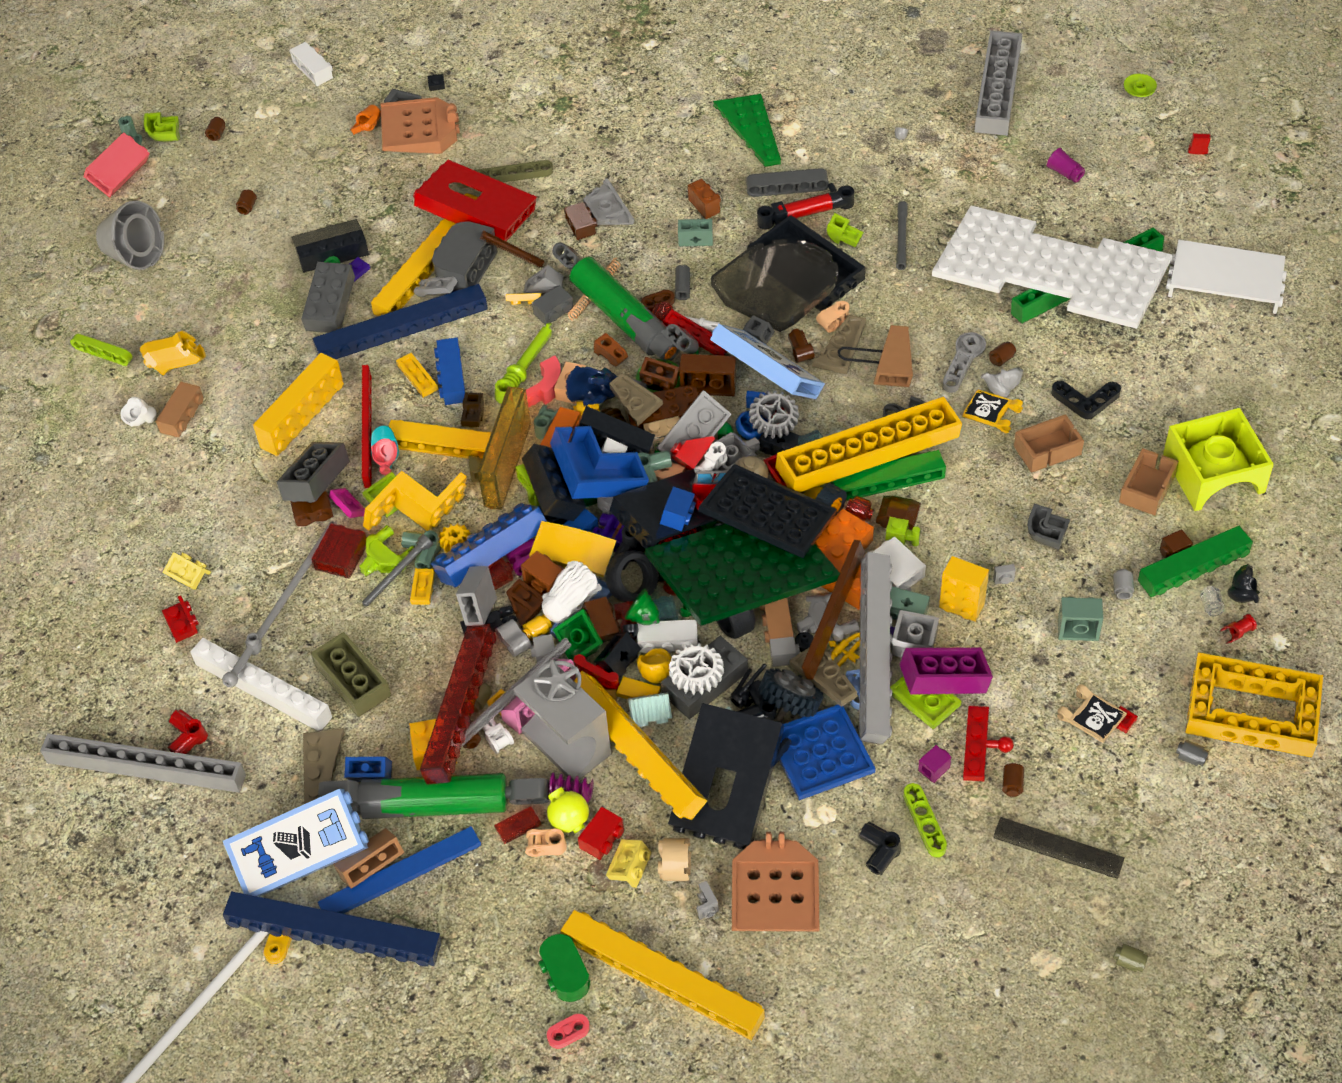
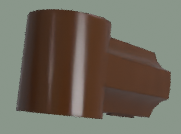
(801, 349)

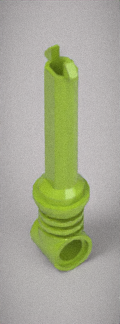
(516, 373)

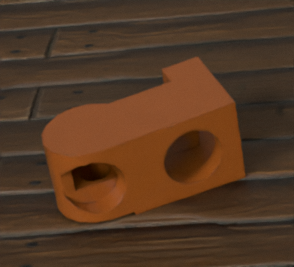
(610, 350)

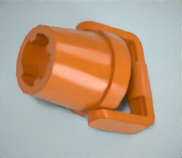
(366, 119)

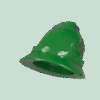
(643, 610)

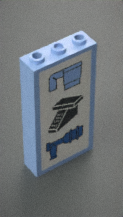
(767, 361)
(296, 843)

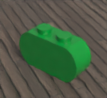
(564, 968)

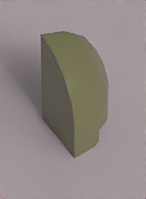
(474, 463)

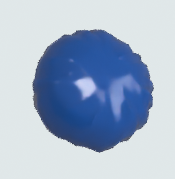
(745, 428)

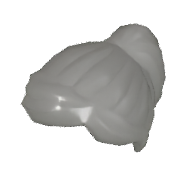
(1003, 382)

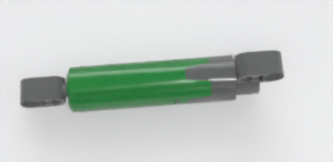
(624, 307)
(459, 797)

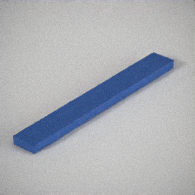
(402, 872)

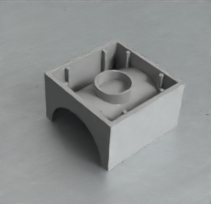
(566, 731)

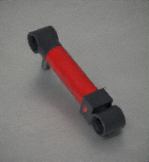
(843, 199)

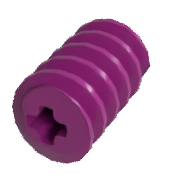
(582, 788)

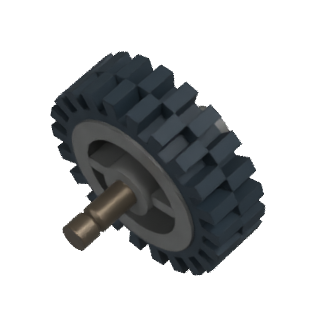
(790, 693)

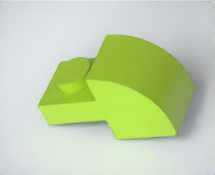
(839, 231)

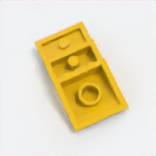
(570, 544)

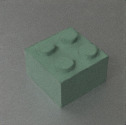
(1080, 619)

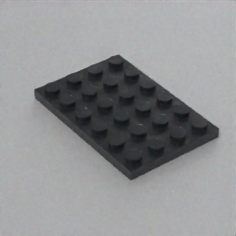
(768, 510)

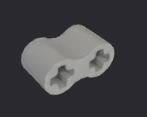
(513, 638)

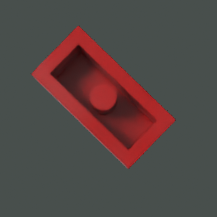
(601, 833)

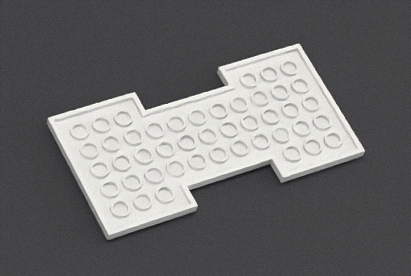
(1102, 282)

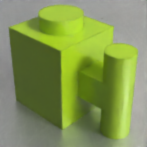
(899, 529)

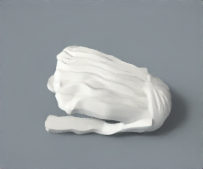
(570, 591)

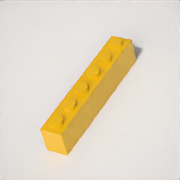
(439, 439)

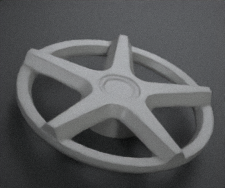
(557, 680)

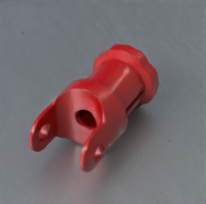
(1240, 627)

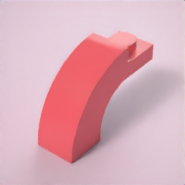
(544, 389)

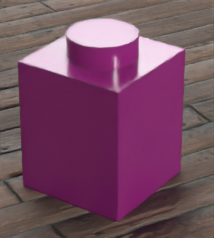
(934, 763)

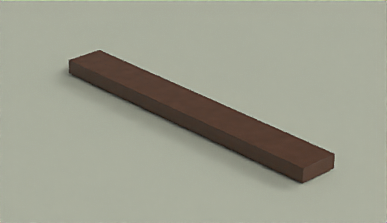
(833, 610)

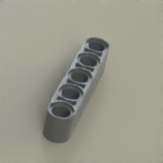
(787, 182)

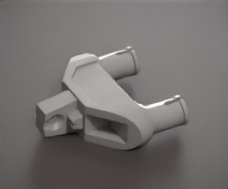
(814, 617)

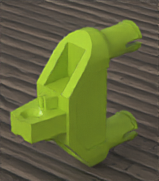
(378, 555)

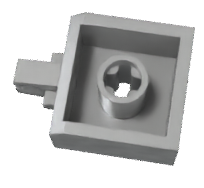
(736, 449)
(914, 631)

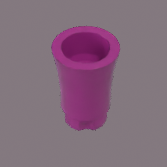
(1065, 165)

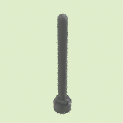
(422, 544)

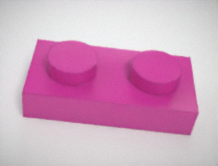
(347, 503)

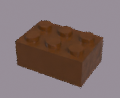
(709, 373)

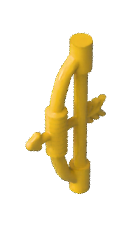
(841, 648)

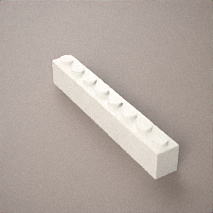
(263, 685)

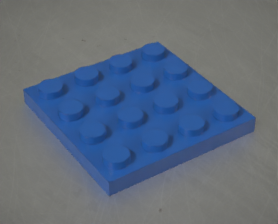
(824, 752)

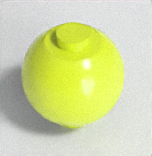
(567, 811)

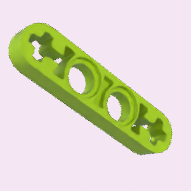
(101, 349)
(926, 819)

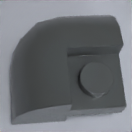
(1047, 527)

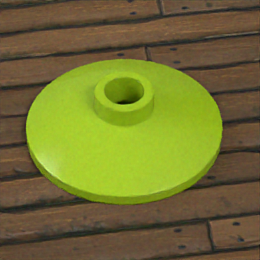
(1140, 85)

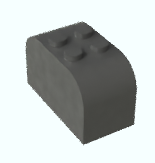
(464, 254)

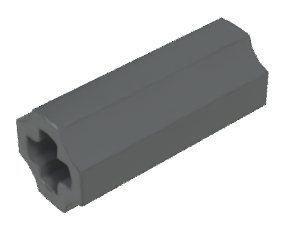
(682, 282)

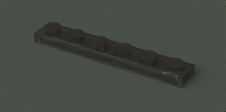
(1059, 847)

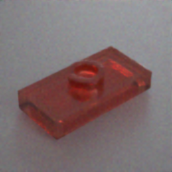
(517, 825)

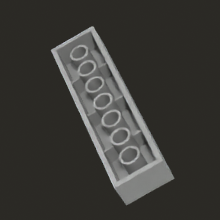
(998, 83)

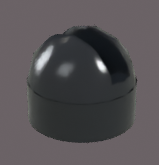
(631, 628)

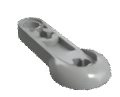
(963, 358)

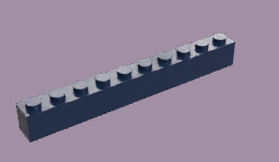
(401, 323)
(332, 929)

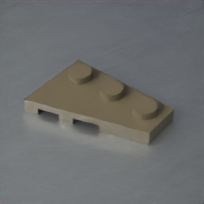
(635, 398)

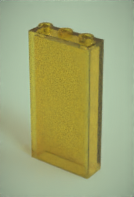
(504, 448)

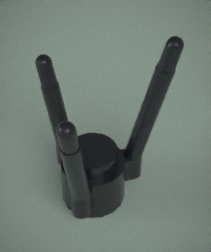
(741, 695)

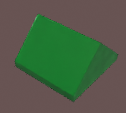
(580, 634)

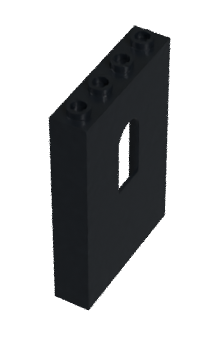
(735, 744)

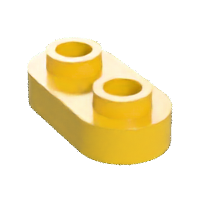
(281, 943)

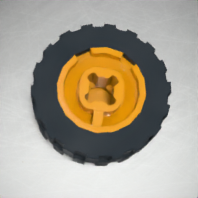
(833, 497)

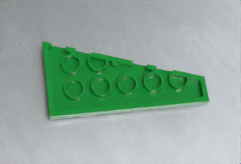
(751, 123)

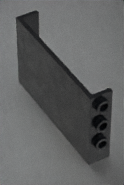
(849, 270)
(643, 508)

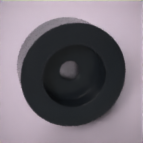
(804, 640)

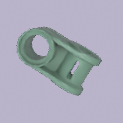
(543, 421)

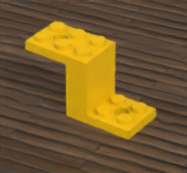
(414, 501)

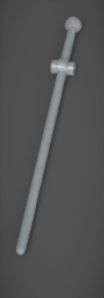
(253, 640)

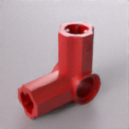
(191, 731)

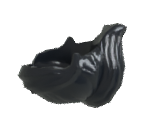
(1244, 586)

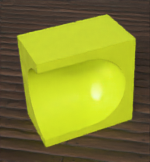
(1216, 454)

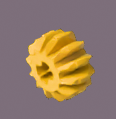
(452, 536)

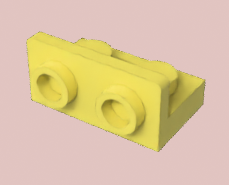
(184, 570)
(629, 862)

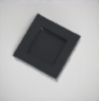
(436, 82)

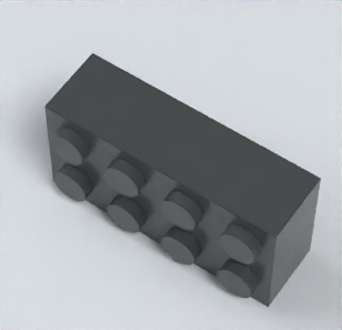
(328, 297)
(313, 471)
(734, 669)

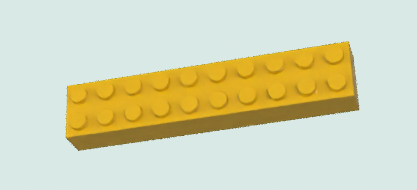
(868, 445)

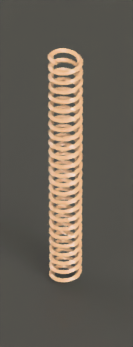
(583, 297)

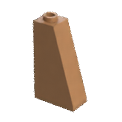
(895, 361)

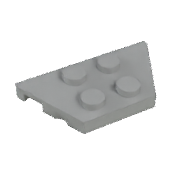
(607, 206)

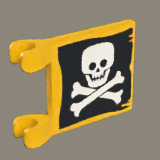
(990, 409)

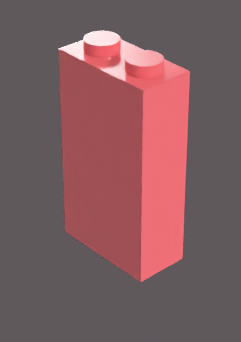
(116, 164)

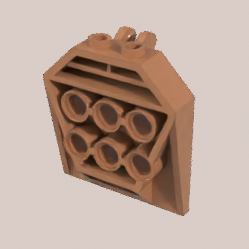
(419, 125)
(768, 860)

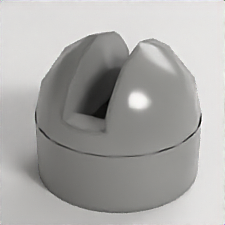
(901, 133)

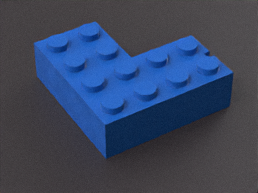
(589, 470)

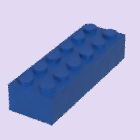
(489, 544)

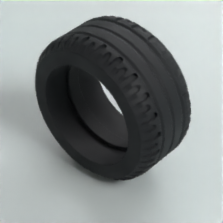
(614, 570)
(738, 624)

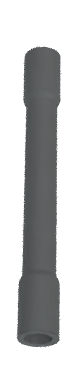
(901, 257)

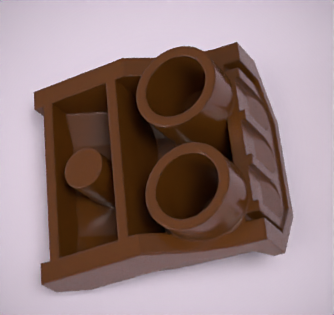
(899, 508)

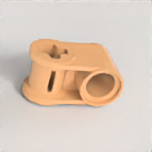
(833, 316)
(544, 843)

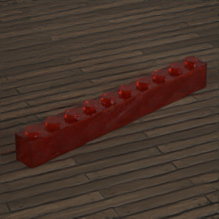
(458, 705)

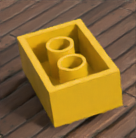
(963, 588)

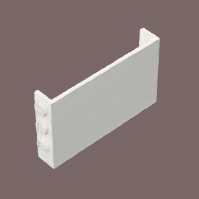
(1228, 272)

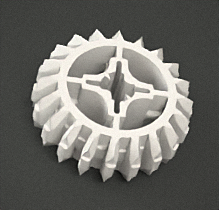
(692, 662)

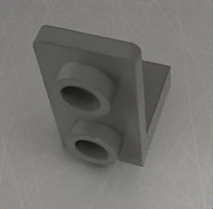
(398, 95)

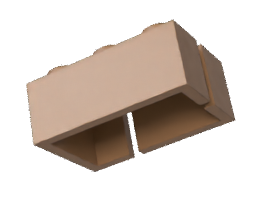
(1048, 443)
(1145, 484)

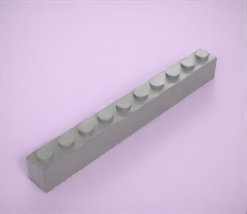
(875, 649)
(143, 762)

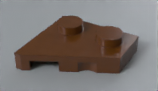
(525, 601)

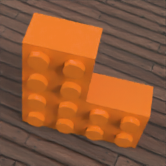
(836, 543)

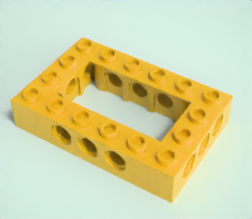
(1257, 679)

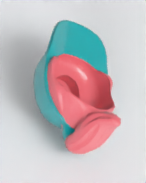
(384, 448)

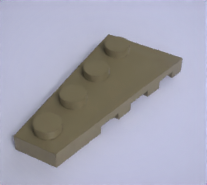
(319, 759)

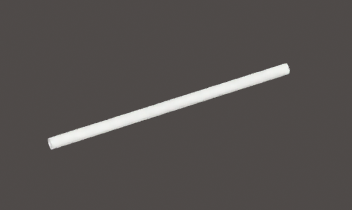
(195, 1007)

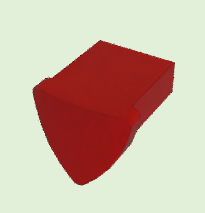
(1199, 144)

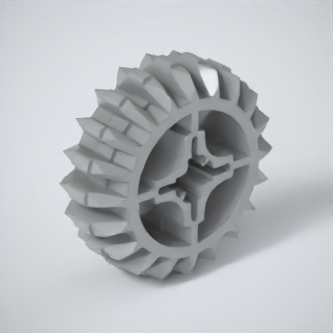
(766, 406)

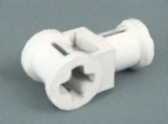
(713, 458)
(497, 736)

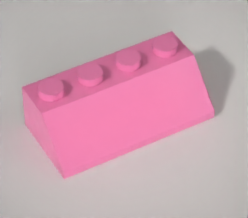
(517, 713)

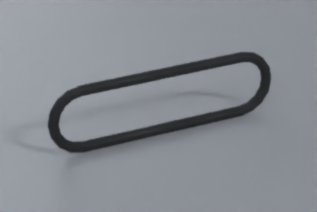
(859, 349)

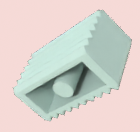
(650, 708)

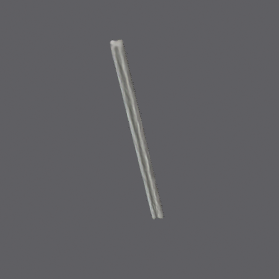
(505, 699)

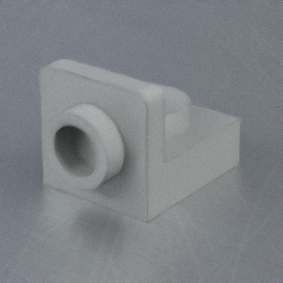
(708, 900)

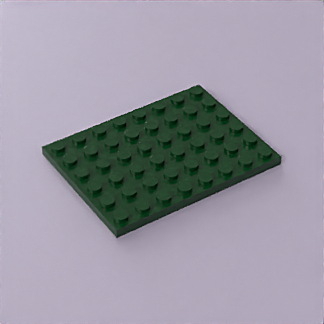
(733, 572)

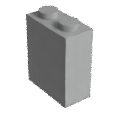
(476, 596)

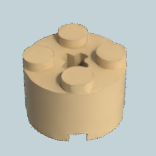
(675, 859)

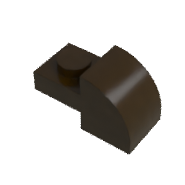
(472, 409)

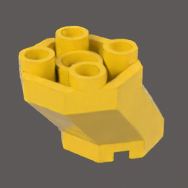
(172, 352)

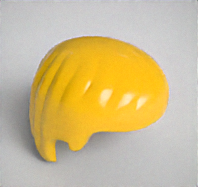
(654, 665)

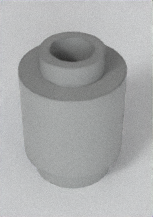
(1123, 584)

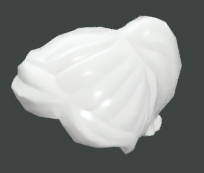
(137, 412)

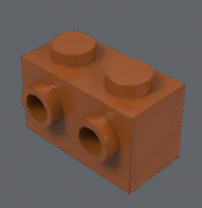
(704, 198)

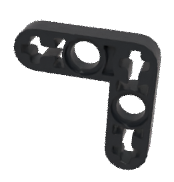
(1086, 403)

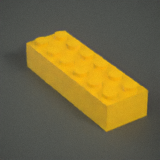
(298, 404)

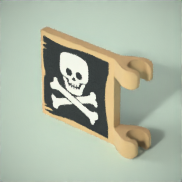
(1094, 716)

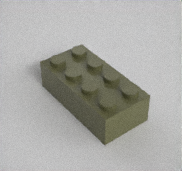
(351, 674)

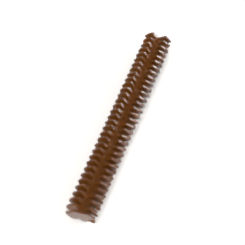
(513, 249)

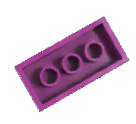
(946, 670)

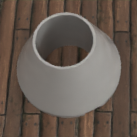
(132, 235)

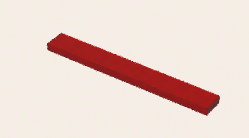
(366, 426)

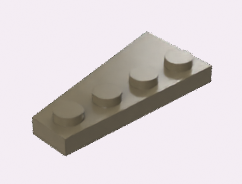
(847, 336)
(828, 678)

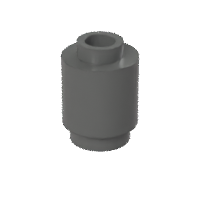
(1192, 753)

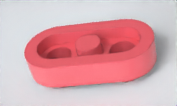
(567, 1030)

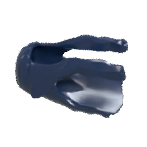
(589, 385)

